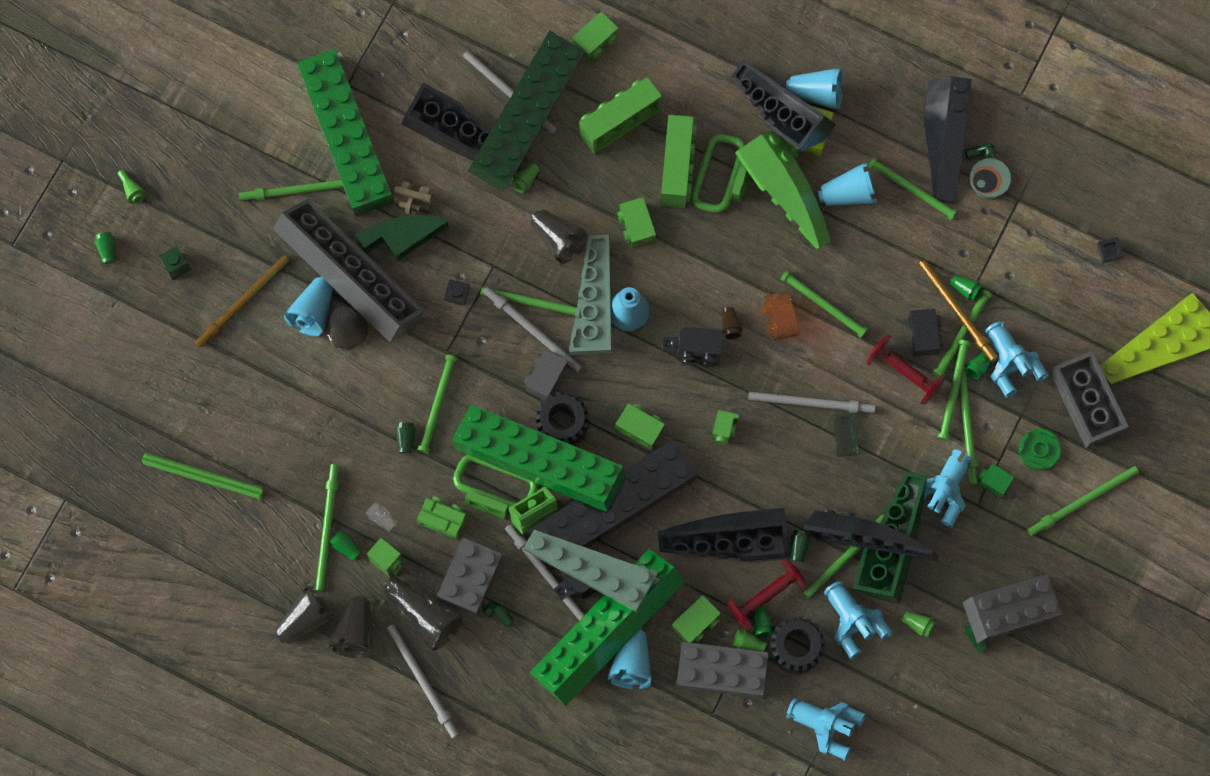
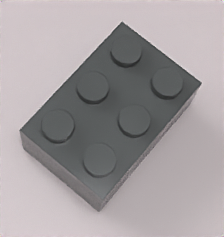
(470, 577)

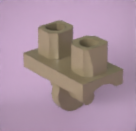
(412, 200)

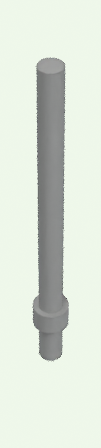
(500, 84)
(502, 303)
(852, 406)
(520, 542)
(443, 716)

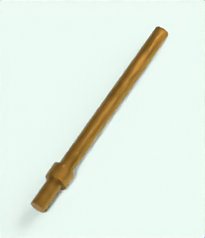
(213, 329)
(980, 341)

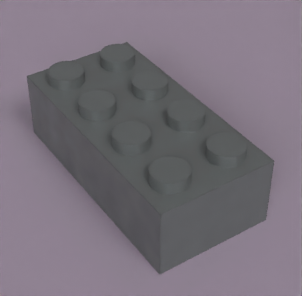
(1089, 399)
(1012, 608)
(722, 670)

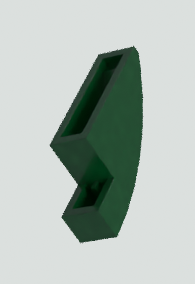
(402, 234)

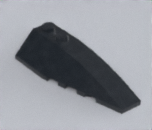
(783, 110)
(445, 122)
(945, 132)
(863, 533)
(735, 535)

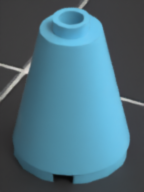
(818, 87)
(849, 188)
(311, 308)
(629, 309)
(632, 664)

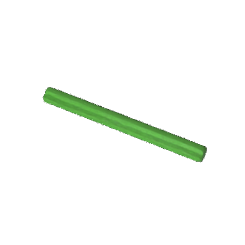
(203, 476)

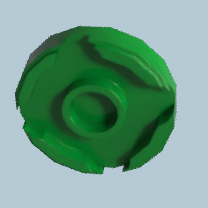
(1039, 449)

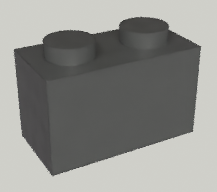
(546, 374)

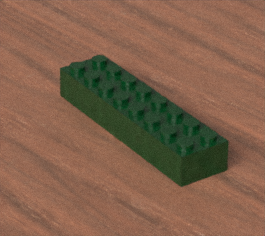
(526, 111)

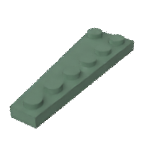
(593, 312)
(604, 573)

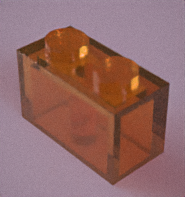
(780, 316)

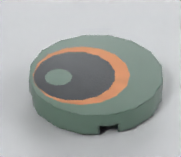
(990, 178)

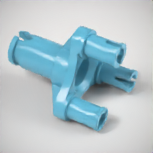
(1012, 358)
(946, 488)
(854, 618)
(826, 722)

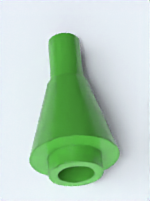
(134, 193)

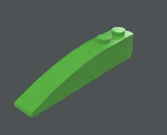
(782, 178)

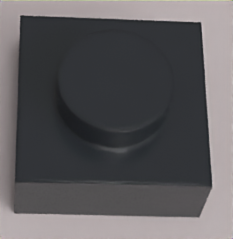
(1110, 250)
(457, 292)

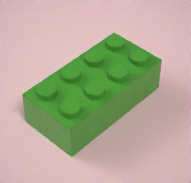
(620, 115)
(678, 161)

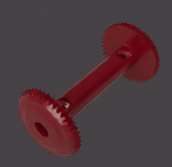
(905, 369)
(792, 575)

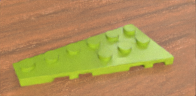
(1170, 339)

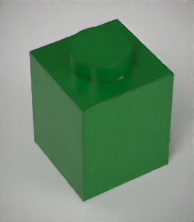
(995, 480)

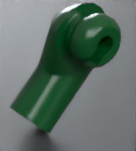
(986, 149)
(499, 611)

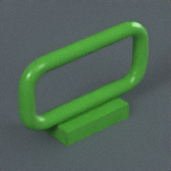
(737, 182)
(481, 499)

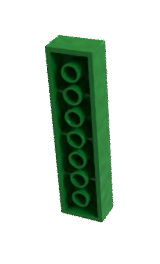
(345, 132)
(539, 458)
(602, 634)

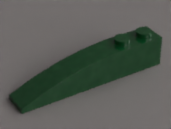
(885, 573)

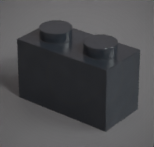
(924, 332)

